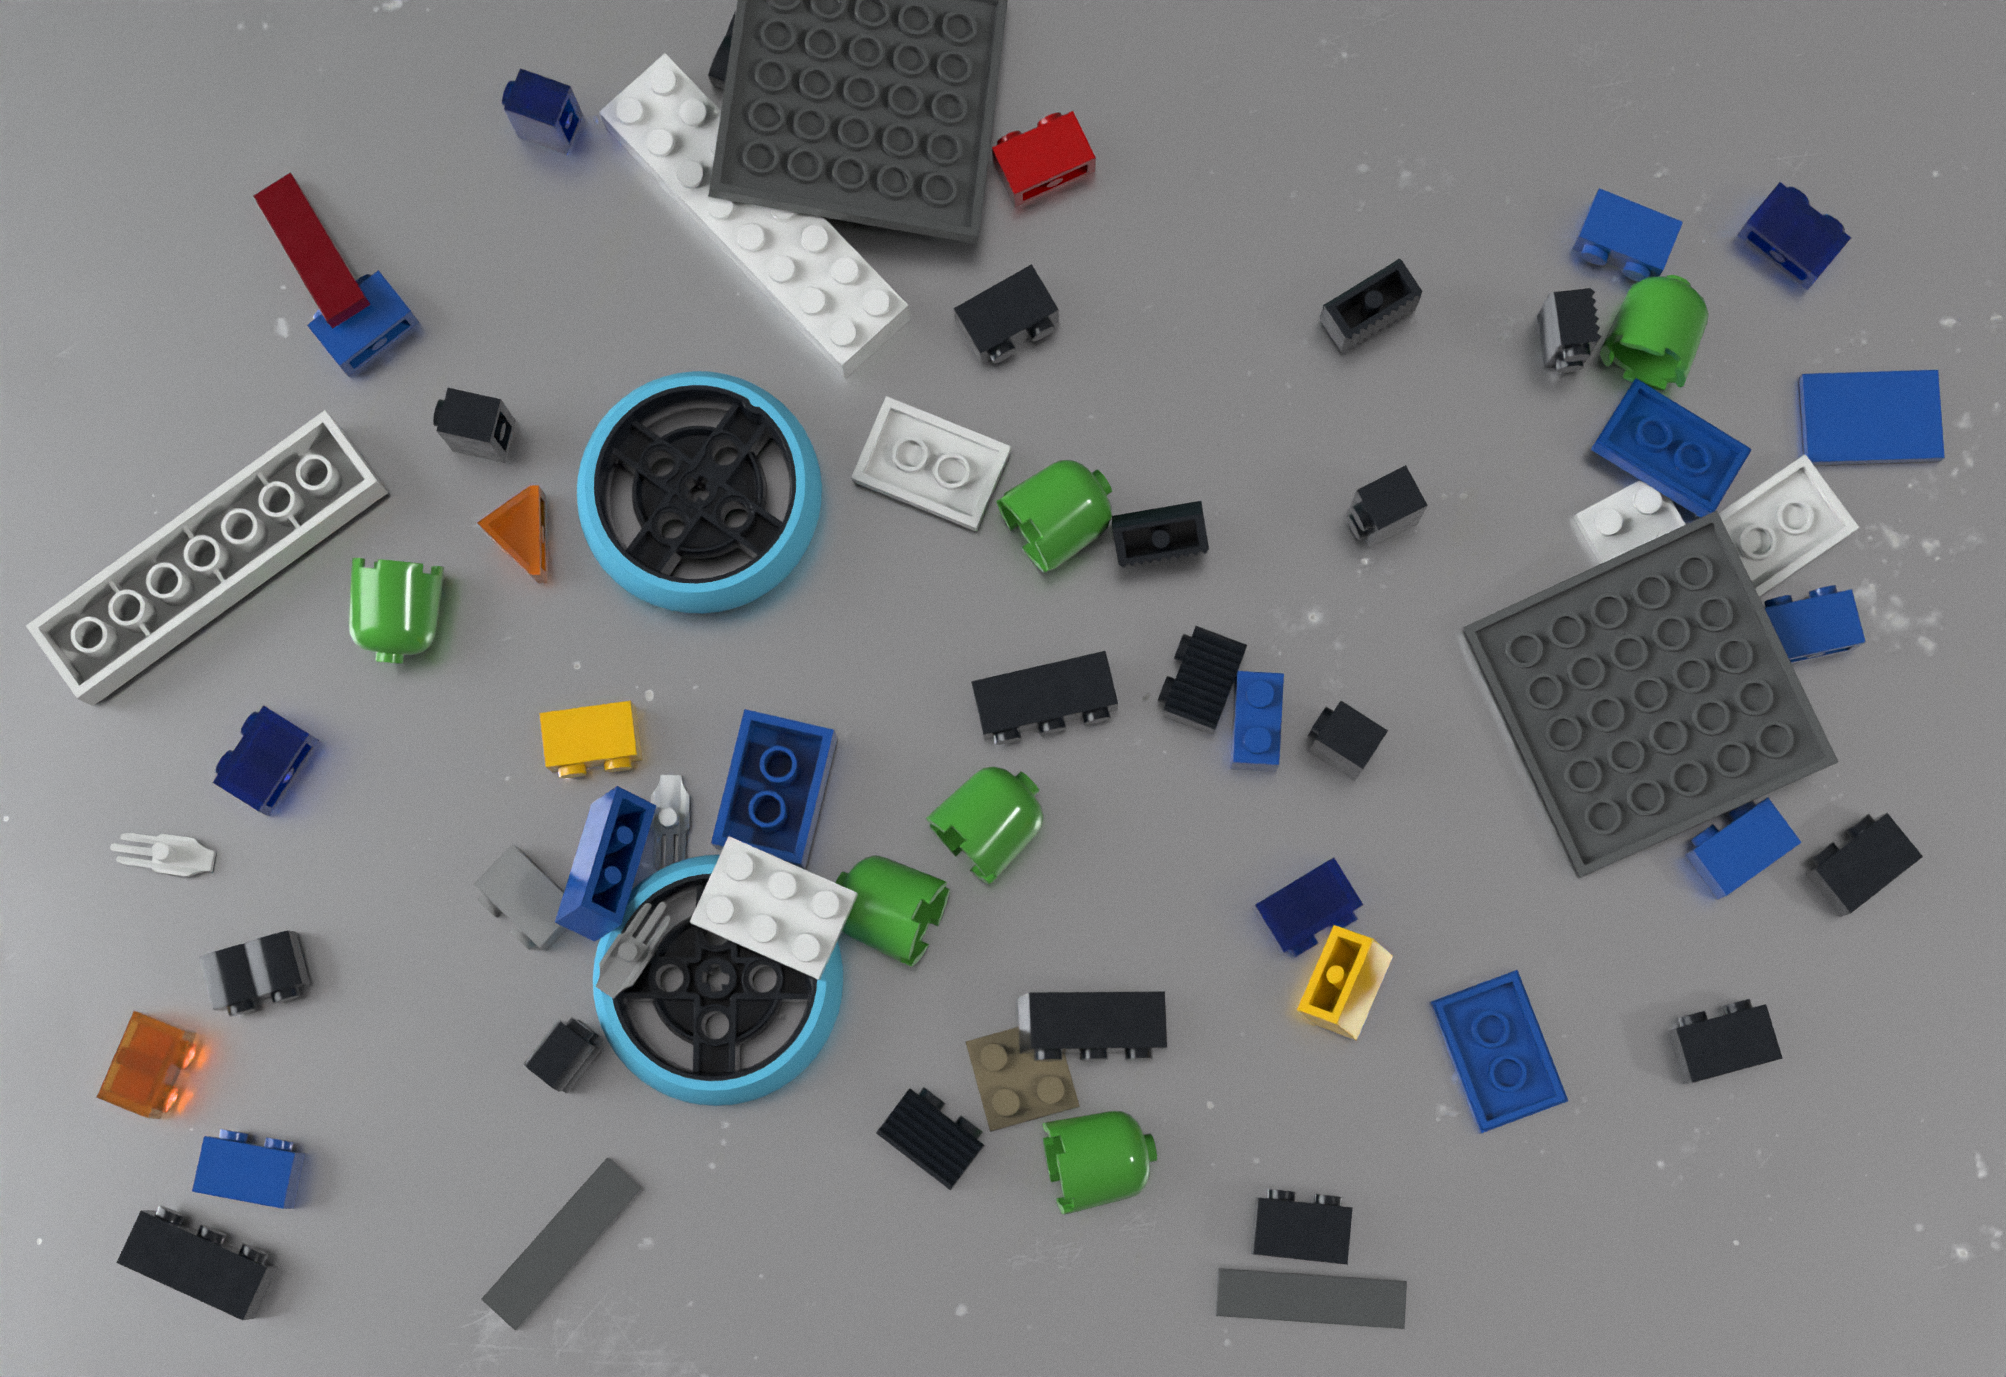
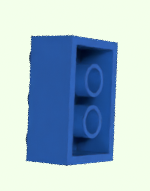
(775, 786)

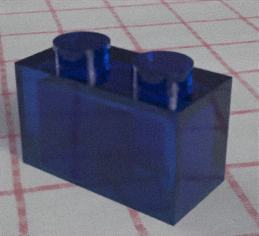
(542, 110)
(1794, 234)
(264, 760)
(1308, 908)

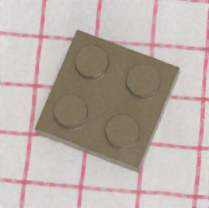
(1015, 1085)

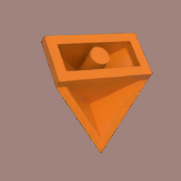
(521, 530)

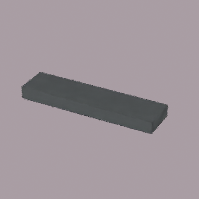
(562, 1244)
(1311, 1298)

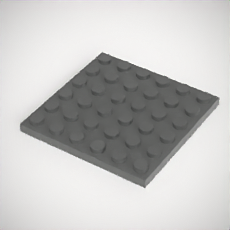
(862, 111)
(1650, 694)

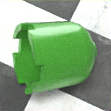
(1657, 331)
(1058, 511)
(394, 607)
(989, 820)
(893, 906)
(1097, 1159)

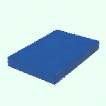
(1871, 417)
(1671, 449)
(1498, 1051)

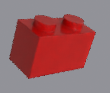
(1043, 157)

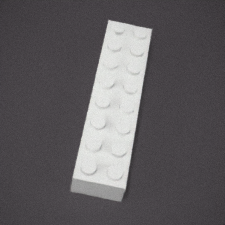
(787, 254)
(206, 559)

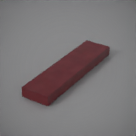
(311, 250)

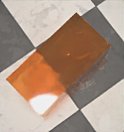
(148, 1066)

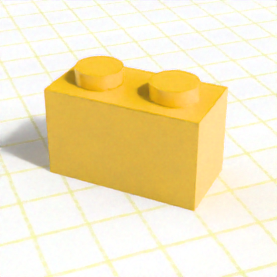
(591, 738)
(1345, 982)

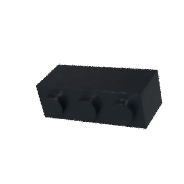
(1045, 697)
(1092, 1024)
(198, 1262)

